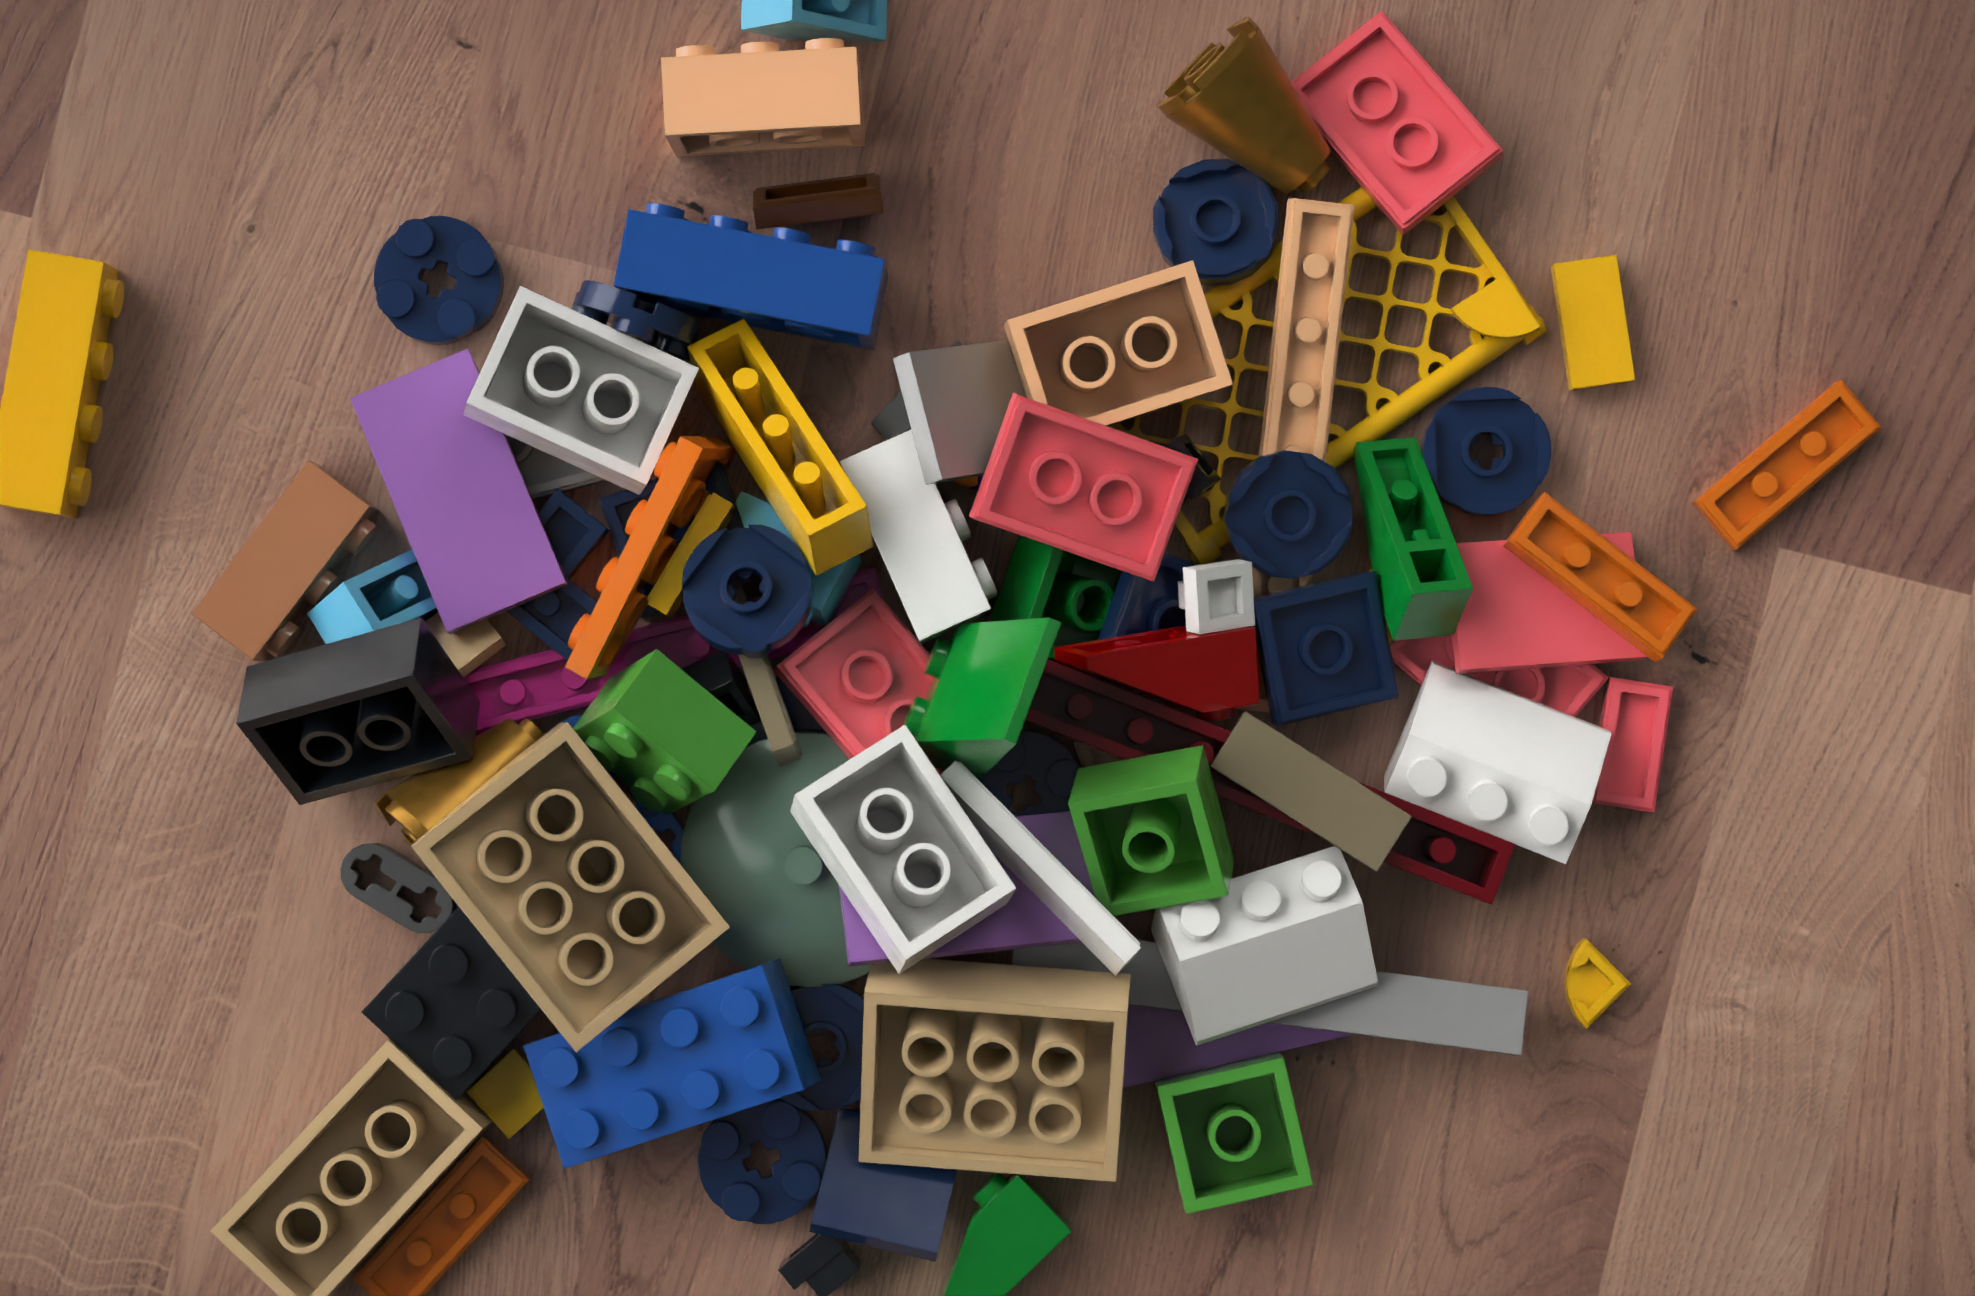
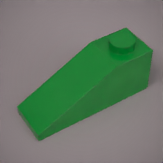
(1410, 541)
(1004, 1237)

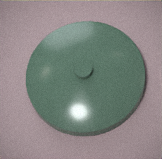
(764, 869)

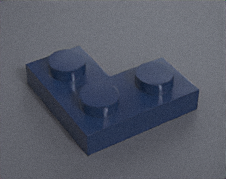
(574, 537)

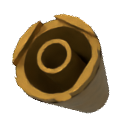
(1249, 111)
(433, 794)

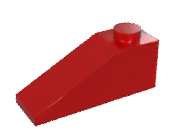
(1180, 667)

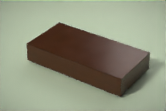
(817, 201)

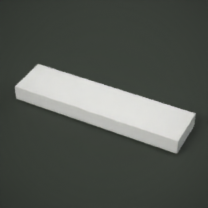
(1042, 871)

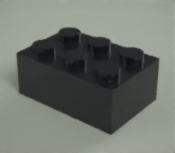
(359, 711)
(453, 1006)

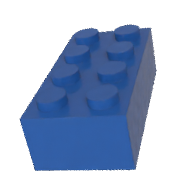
(739, 275)
(674, 1064)

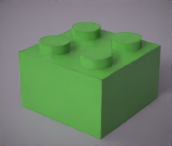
(662, 733)
(1152, 831)
(1233, 1132)

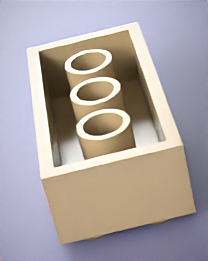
(350, 1176)

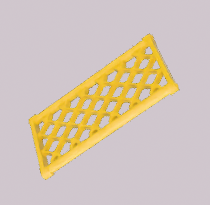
(1206, 544)

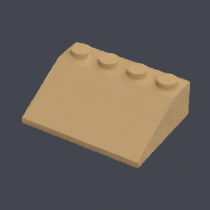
(570, 885)
(994, 1068)

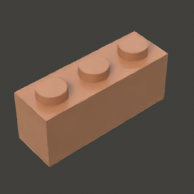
(288, 563)

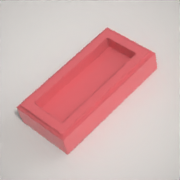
(1633, 761)

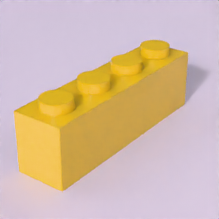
(55, 380)
(781, 447)

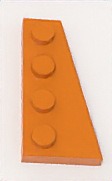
(651, 526)

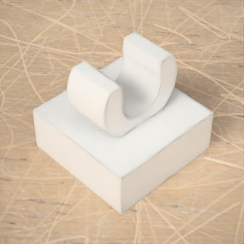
(1217, 596)

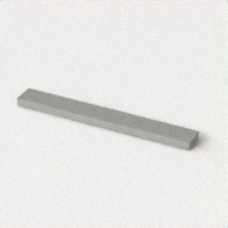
(1396, 1009)

